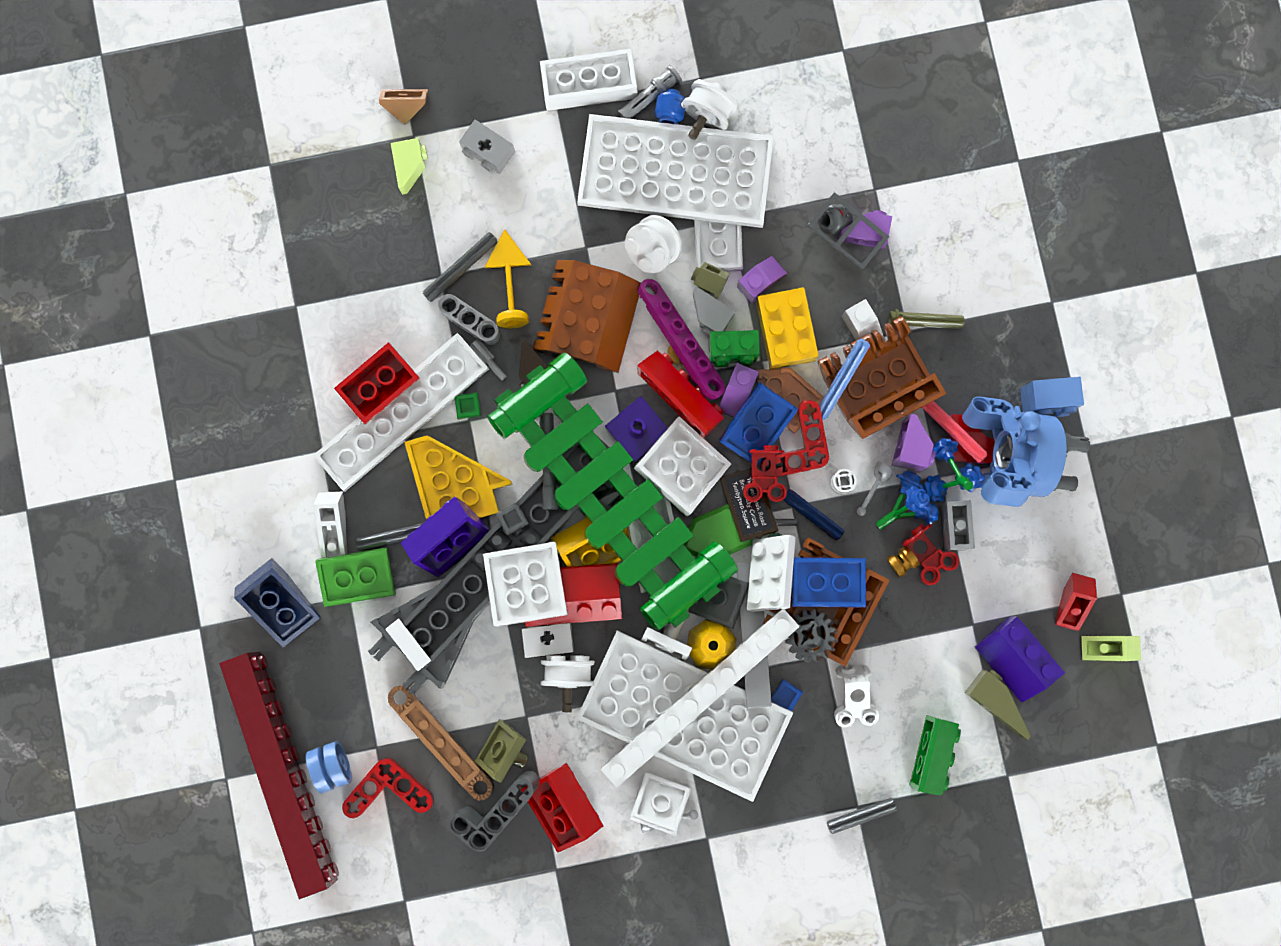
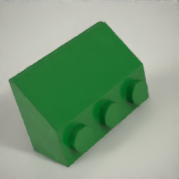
(934, 755)

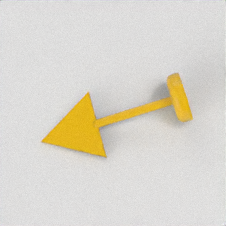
(507, 255)

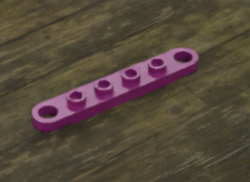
(681, 339)

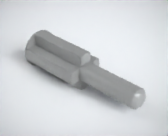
(486, 356)

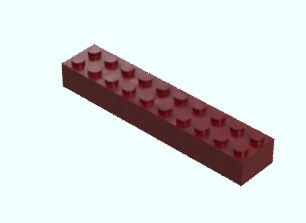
(279, 773)

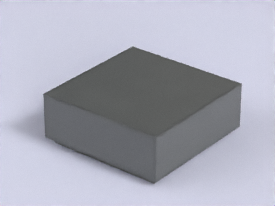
(512, 519)

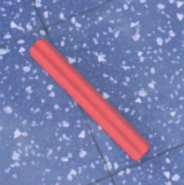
(955, 431)

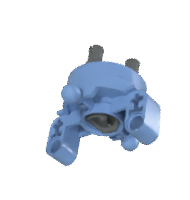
(1026, 452)

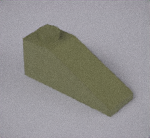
(997, 700)

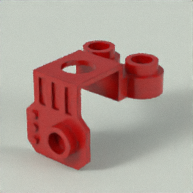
(765, 480)
(933, 558)

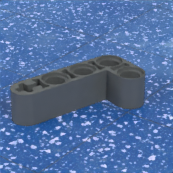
(502, 810)

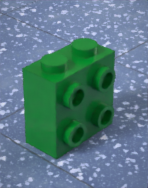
(733, 347)

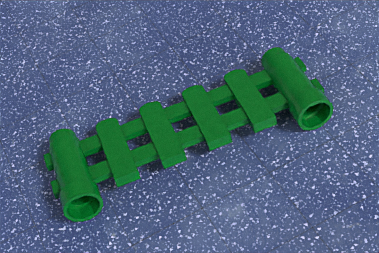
(697, 576)

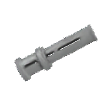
(657, 85)

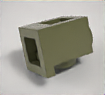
(710, 279)

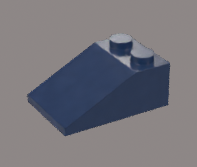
(276, 602)

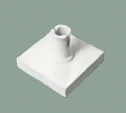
(667, 641)

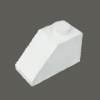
(861, 320)

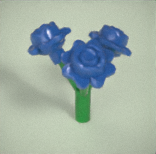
(966, 477)
(916, 500)

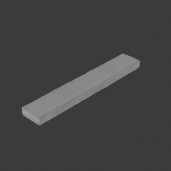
(757, 679)

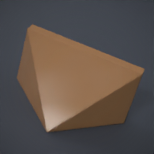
(403, 102)

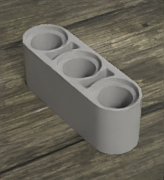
(463, 310)

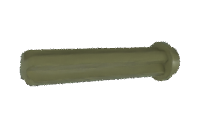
(929, 320)

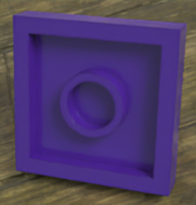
(637, 428)

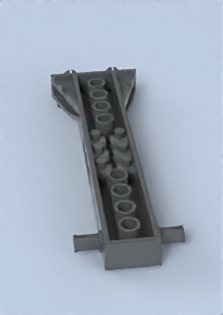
(446, 613)

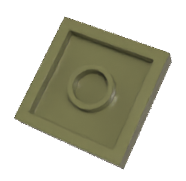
(502, 751)

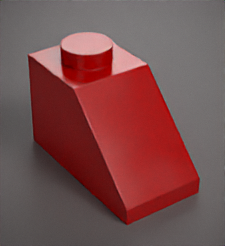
(1076, 601)

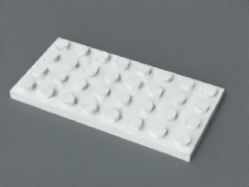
(666, 173)
(721, 745)

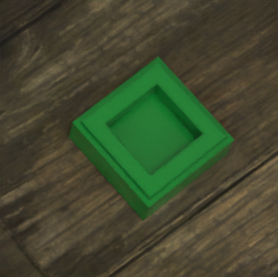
(467, 406)

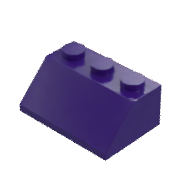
(445, 537)
(1019, 659)

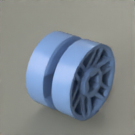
(328, 767)

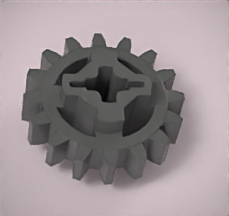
(816, 627)

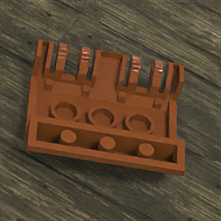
(588, 314)
(886, 383)
(848, 620)

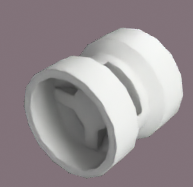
(841, 485)

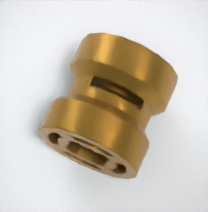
(908, 558)

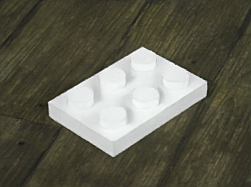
(771, 573)

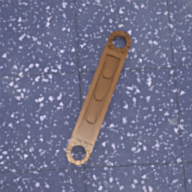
(440, 743)

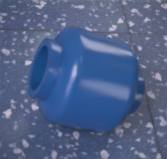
(670, 107)

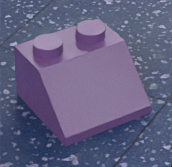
(913, 446)

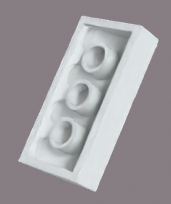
(588, 79)

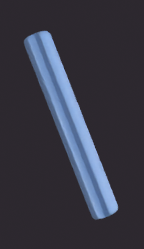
(843, 377)

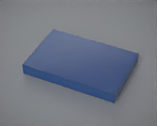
(758, 422)
(829, 582)

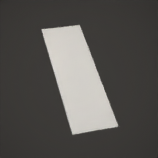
(408, 644)

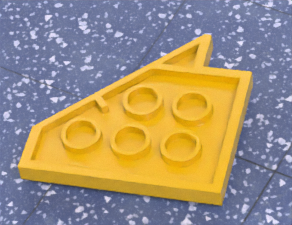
(447, 473)

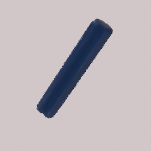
(814, 515)

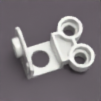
(855, 678)

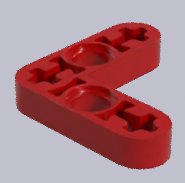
(810, 446)
(381, 782)

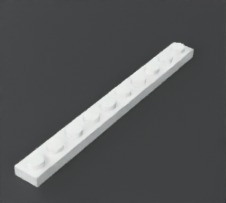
(700, 697)

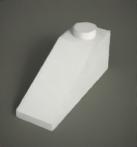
(331, 523)

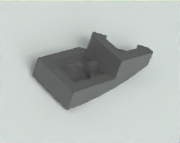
(607, 498)

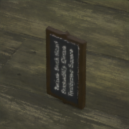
(750, 518)

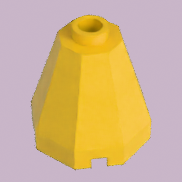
(702, 635)

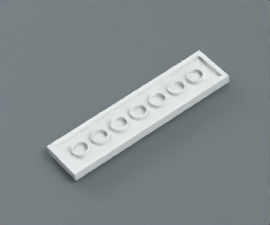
(364, 446)

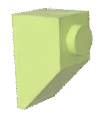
(409, 162)
(1111, 648)

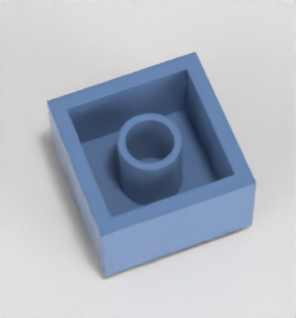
(1053, 396)

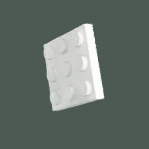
(682, 466)
(525, 584)

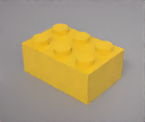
(786, 328)

